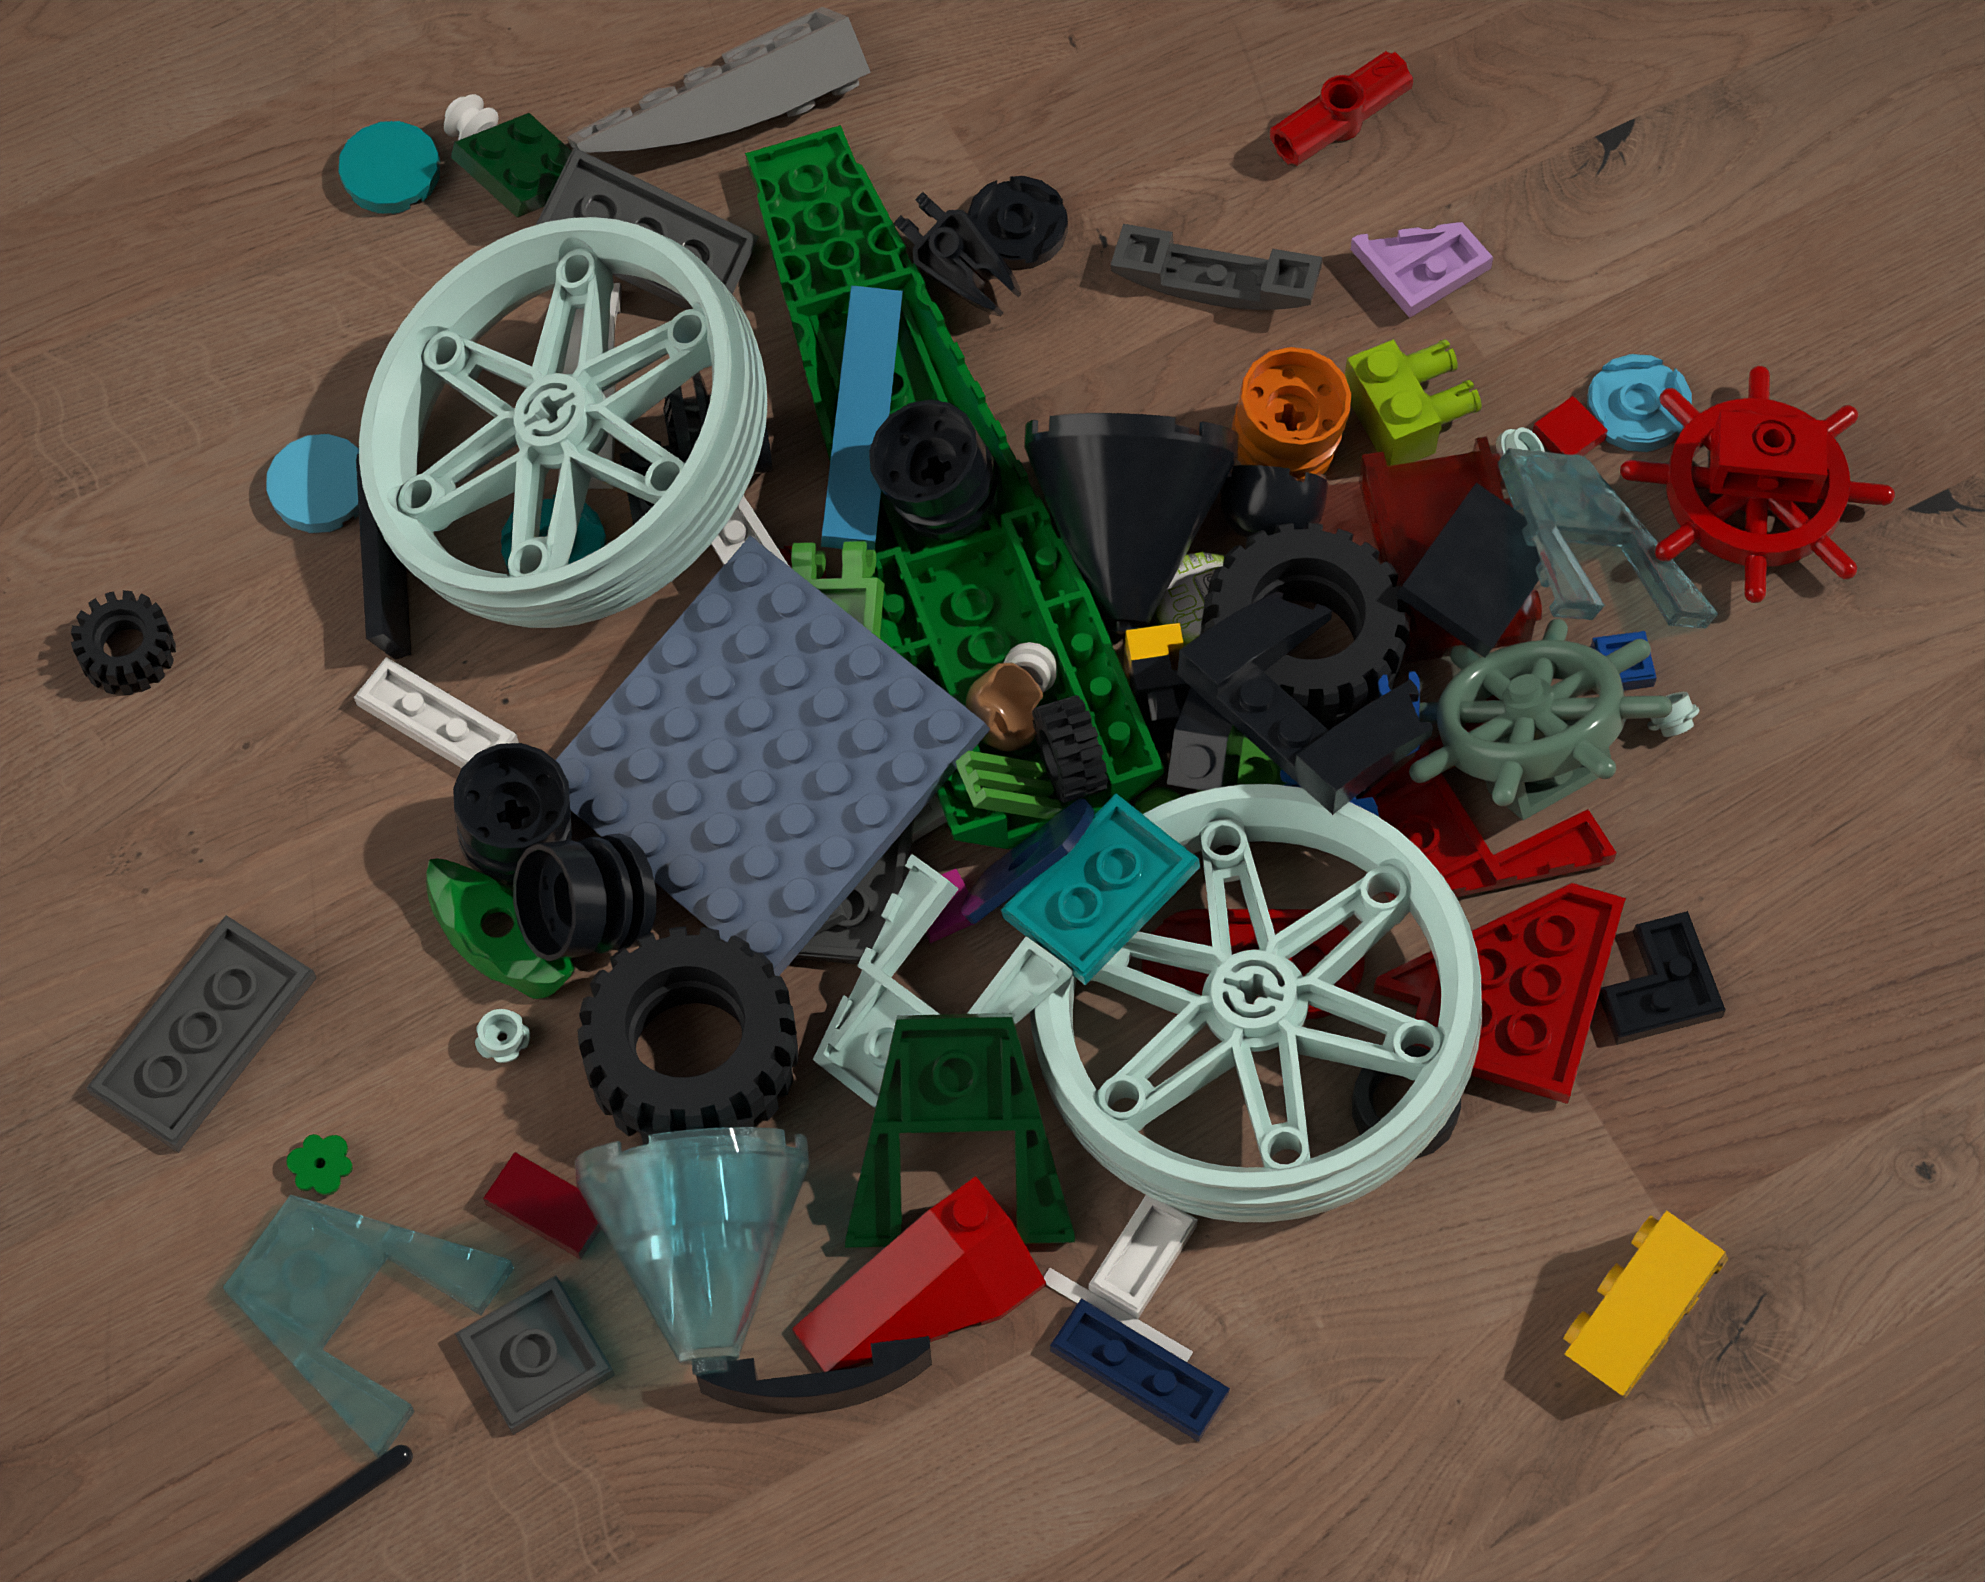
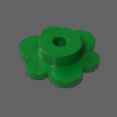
(317, 1151)

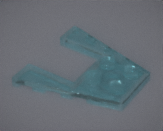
(1574, 504)
(314, 1270)

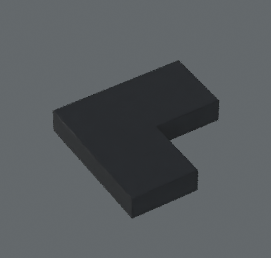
(1677, 987)

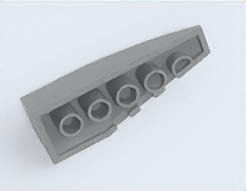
(757, 82)

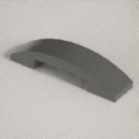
(1215, 276)

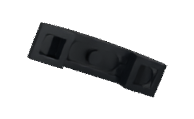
(892, 1367)

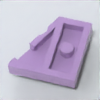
(1423, 263)

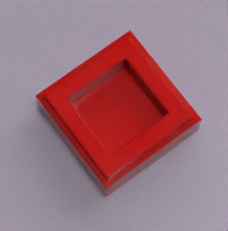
(1570, 429)

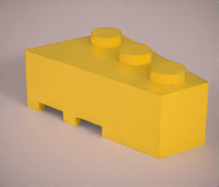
(1643, 1302)

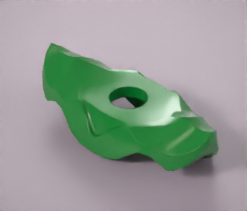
(461, 903)

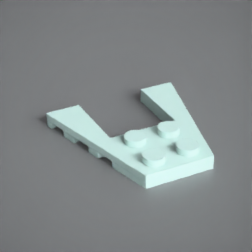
(864, 1023)

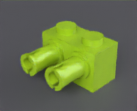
(1394, 405)

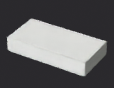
(1142, 1255)

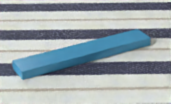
(861, 410)

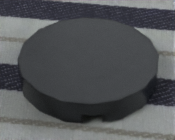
(1021, 220)

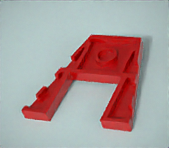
(1446, 835)

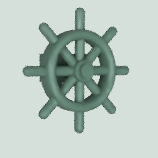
(1537, 736)

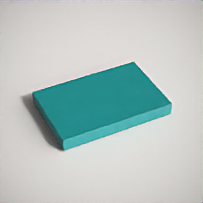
(1102, 889)

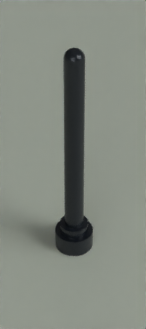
(311, 1516)

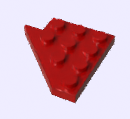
(1536, 985)

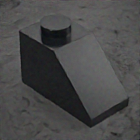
(1204, 747)

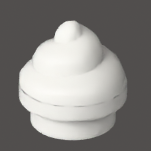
(1036, 661)

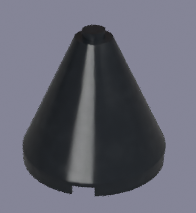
(1129, 500)

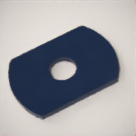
(1027, 860)

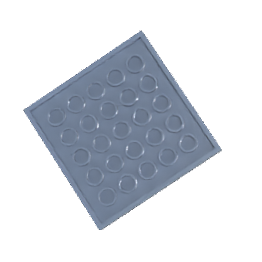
(766, 754)

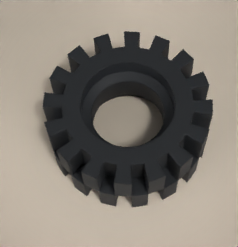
(115, 617)
(1070, 748)

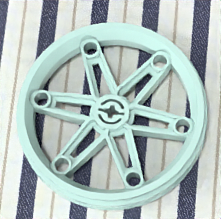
(562, 422)
(1309, 1184)

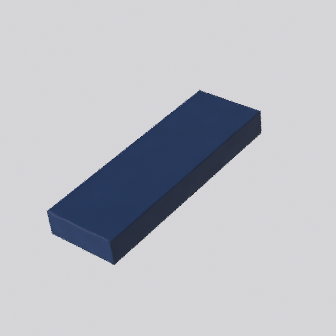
(1139, 1369)

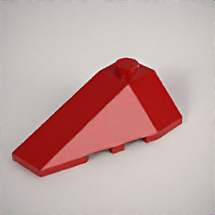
(938, 1276)

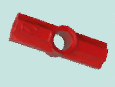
(1323, 119)

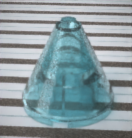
(697, 1227)

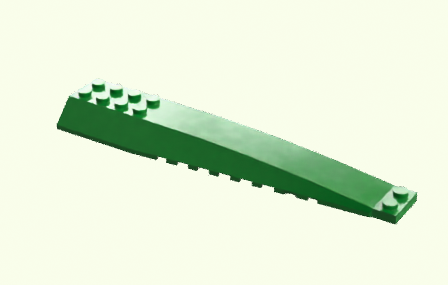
(960, 599)

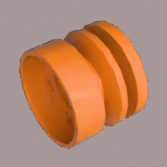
(1292, 412)

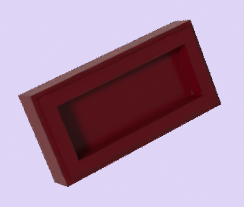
(543, 1205)

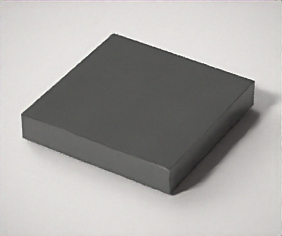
(534, 1354)

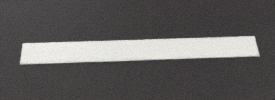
(1076, 1292)

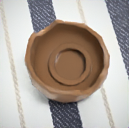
(1005, 703)

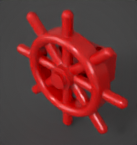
(1761, 462)

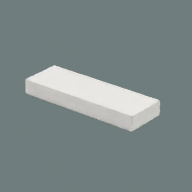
(429, 714)

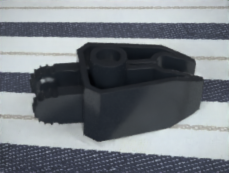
(953, 249)

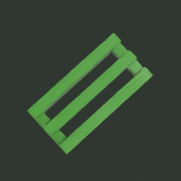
(1007, 776)

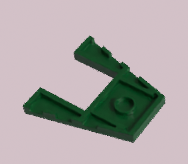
(957, 1078)

